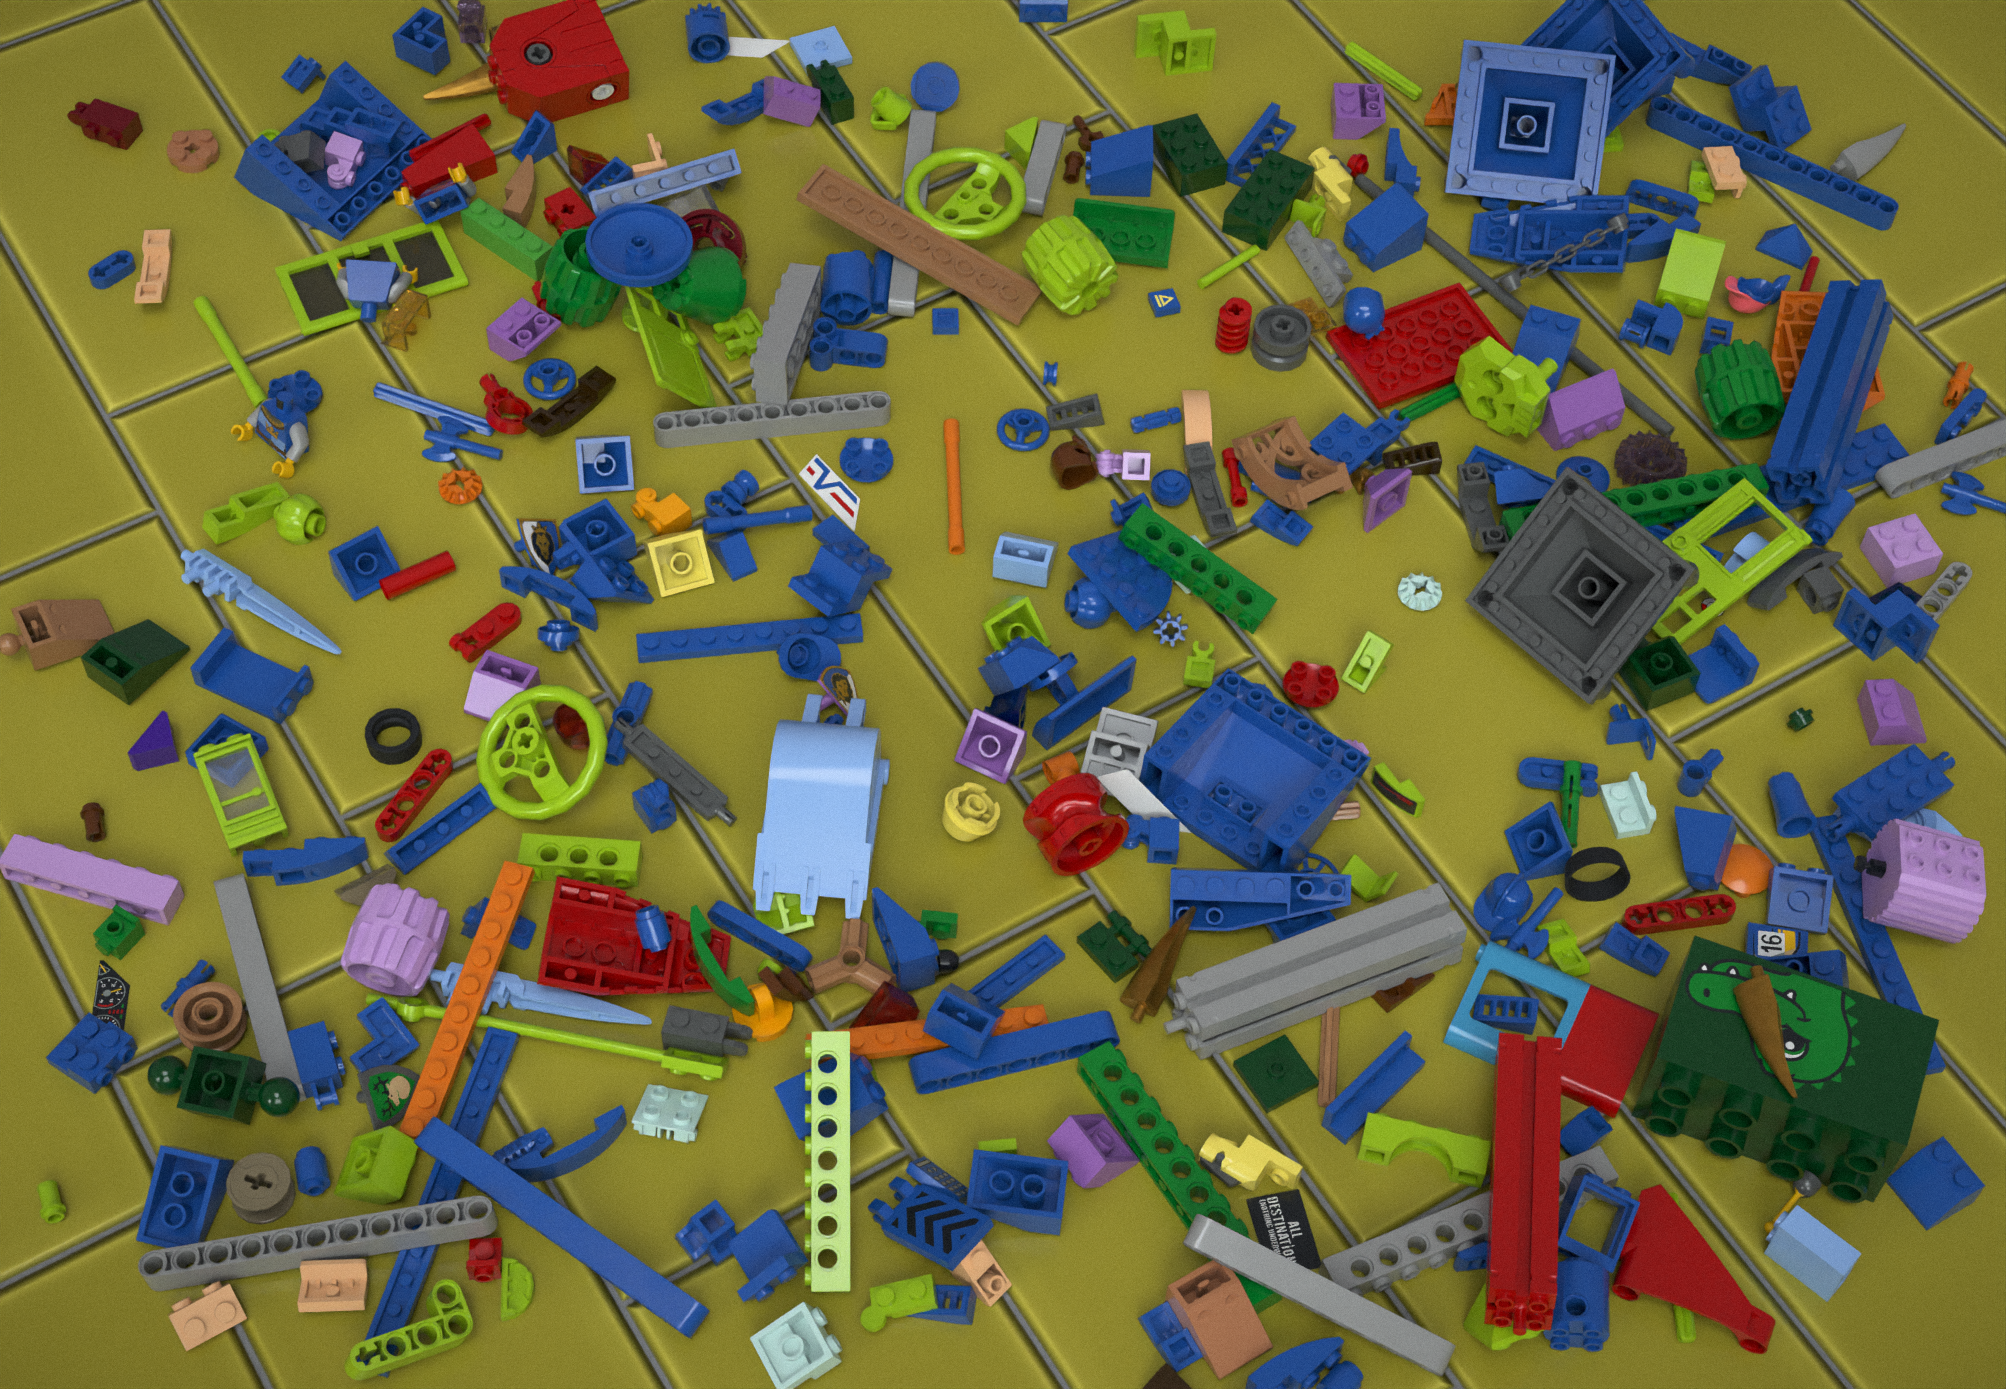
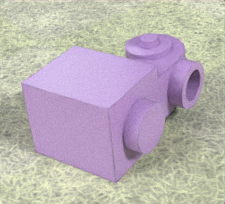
(343, 157)
(1131, 464)

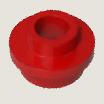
(1358, 164)

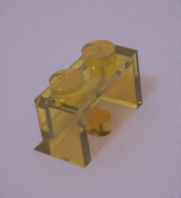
(398, 321)

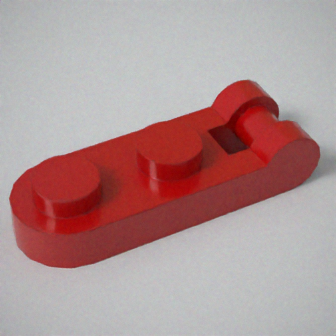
(487, 631)

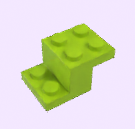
(1173, 41)

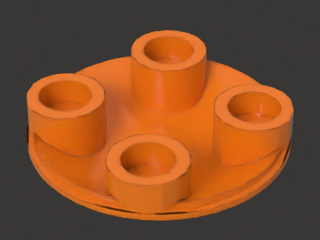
(1746, 870)

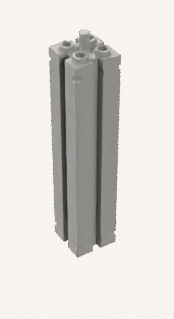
(1317, 971)

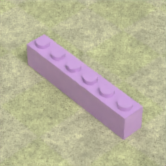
(91, 878)

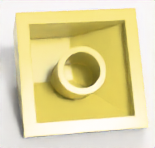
(678, 561)

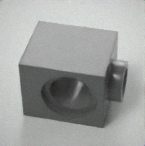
(1820, 590)

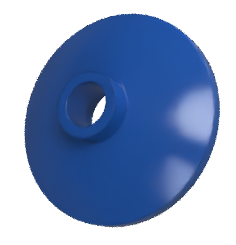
(1588, 468)

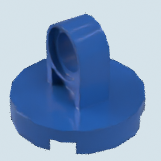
(935, 86)
(1057, 679)

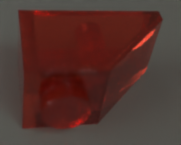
(887, 1006)

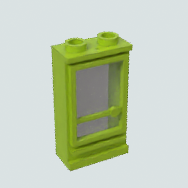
(239, 792)

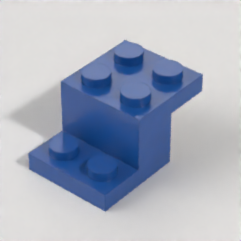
(1770, 108)
(840, 577)
(1886, 625)

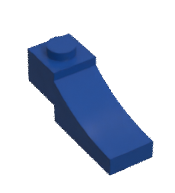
(1397, 165)

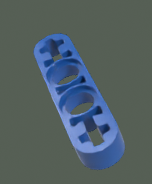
(759, 936)

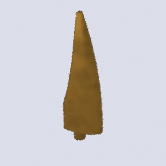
(472, 84)
(1153, 977)
(1763, 1021)

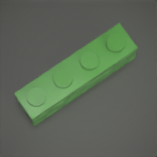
(506, 238)

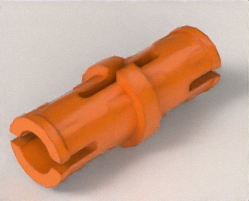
(1958, 385)

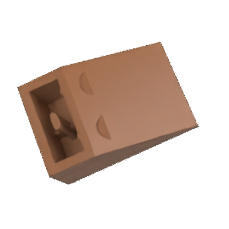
(1218, 1317)

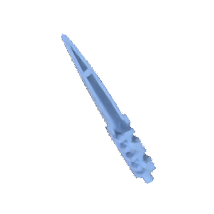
(224, 578)
(532, 996)

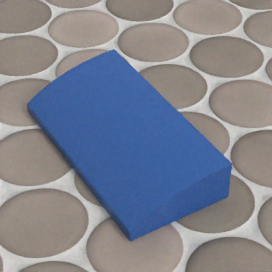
(1085, 704)

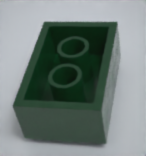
(1189, 155)

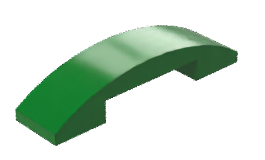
(733, 991)

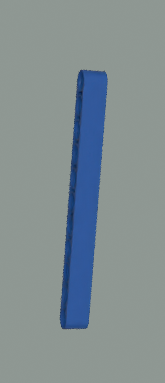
(1774, 164)
(562, 1227)

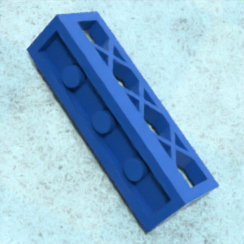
(1252, 147)
(1372, 1089)

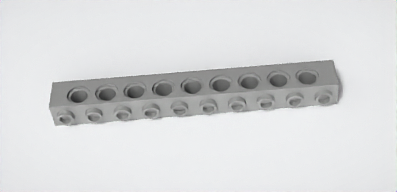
(1447, 1223)

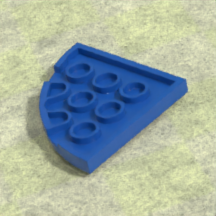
(1124, 578)

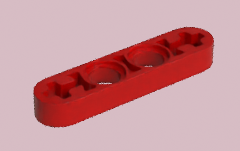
(409, 792)
(1680, 919)

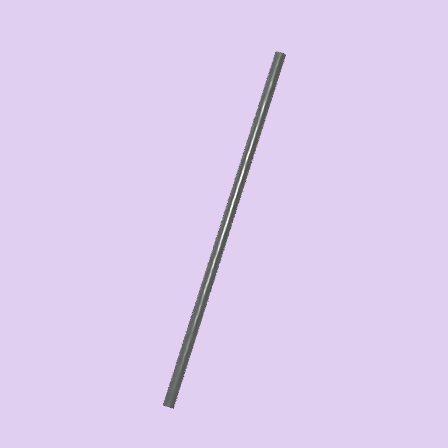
(1521, 310)

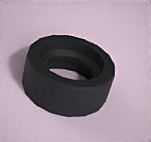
(393, 718)

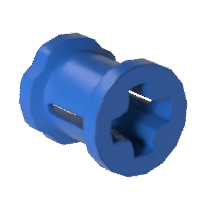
(1630, 326)

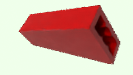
(465, 148)

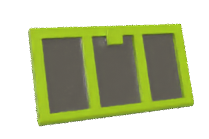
(312, 281)

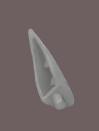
(1866, 154)

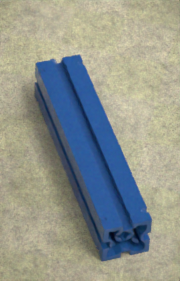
(1830, 392)

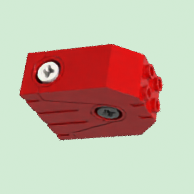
(557, 62)

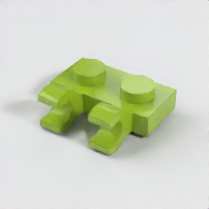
(745, 328)

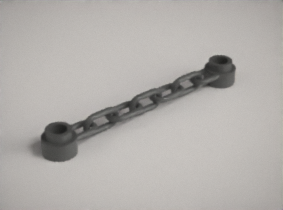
(1512, 281)

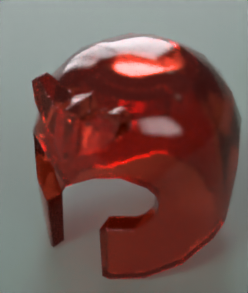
(571, 728)

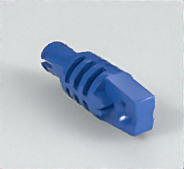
(523, 1145)

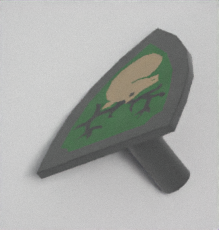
(386, 1093)

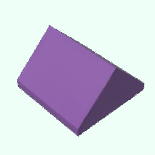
(992, 746)

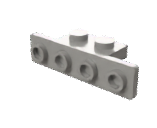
(1320, 262)

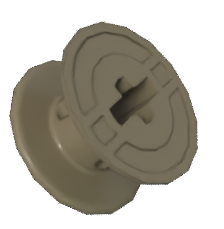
(257, 1173)

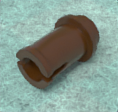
(1073, 162)
(92, 816)

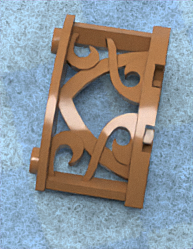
(1317, 473)

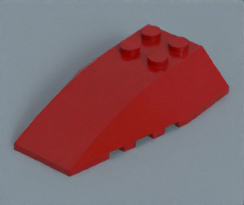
(598, 951)

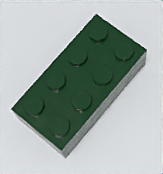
(1267, 199)

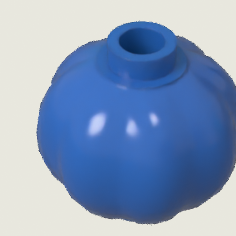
(1087, 604)

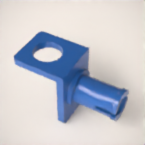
(1630, 730)

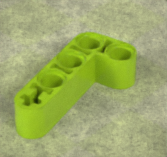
(406, 1337)

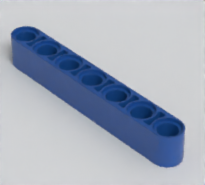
(1013, 1052)

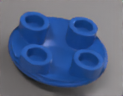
(305, 390)
(866, 459)

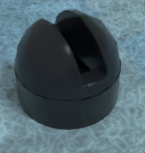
(947, 961)

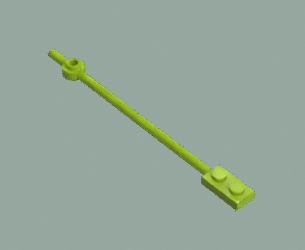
(677, 1060)

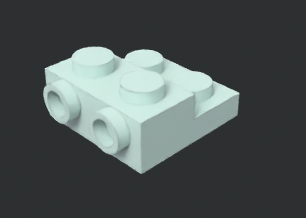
(797, 1347)

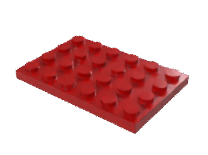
(1417, 346)

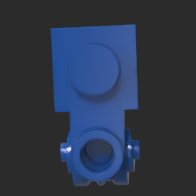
(655, 805)
(1158, 834)

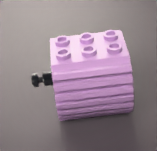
(1923, 881)

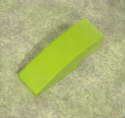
(243, 512)

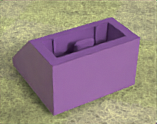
(1356, 109)
(520, 330)
(496, 681)

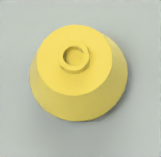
(969, 812)

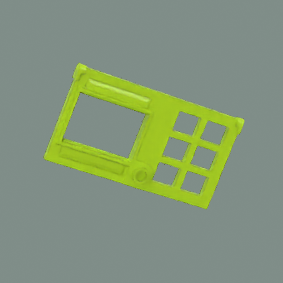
(1713, 576)

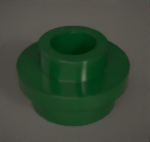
(1800, 719)

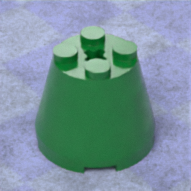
(707, 289)

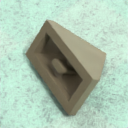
(357, 890)

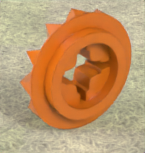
(453, 493)

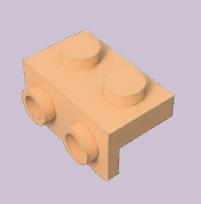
(1724, 169)
(333, 1285)
(207, 1315)

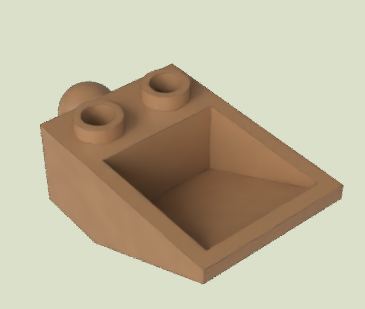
(56, 630)

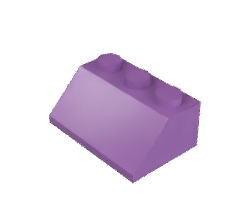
(1582, 410)

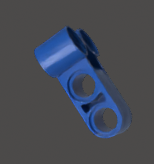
(845, 346)

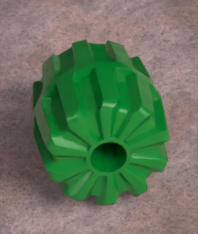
(573, 285)
(1739, 390)

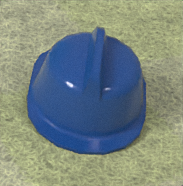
(807, 655)
(1503, 898)

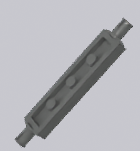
(675, 771)

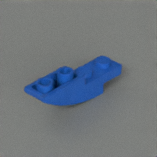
(1714, 64)
(318, 860)
(1298, 1366)

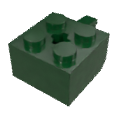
(1659, 672)

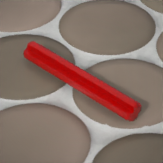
(480, 122)

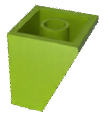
(1690, 272)

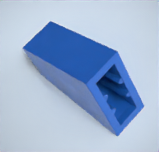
(1705, 845)

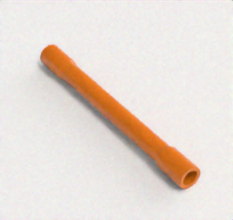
(956, 539)

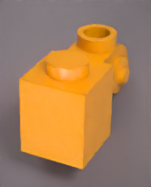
(663, 517)

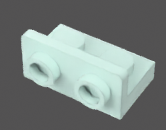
(1628, 807)

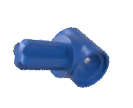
(1698, 773)

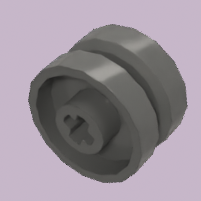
(1281, 338)

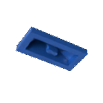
(1786, 245)

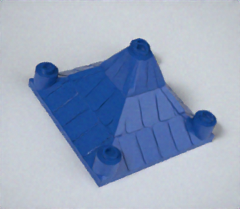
(1621, 28)
(1529, 122)

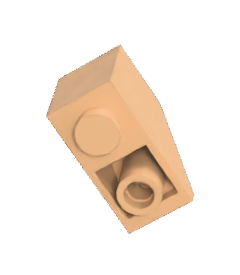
(982, 1274)

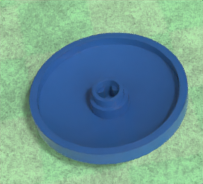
(639, 245)

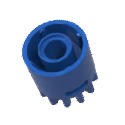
(707, 34)

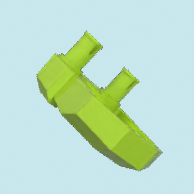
(1503, 387)

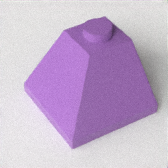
(1384, 496)

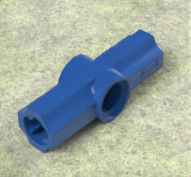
(631, 710)

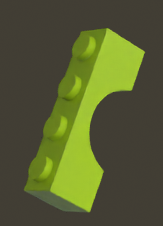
(1461, 1155)

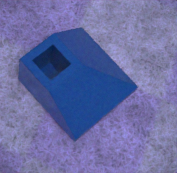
(610, 581)

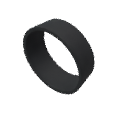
(1601, 889)

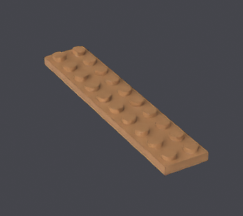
(919, 244)

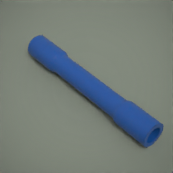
(727, 523)

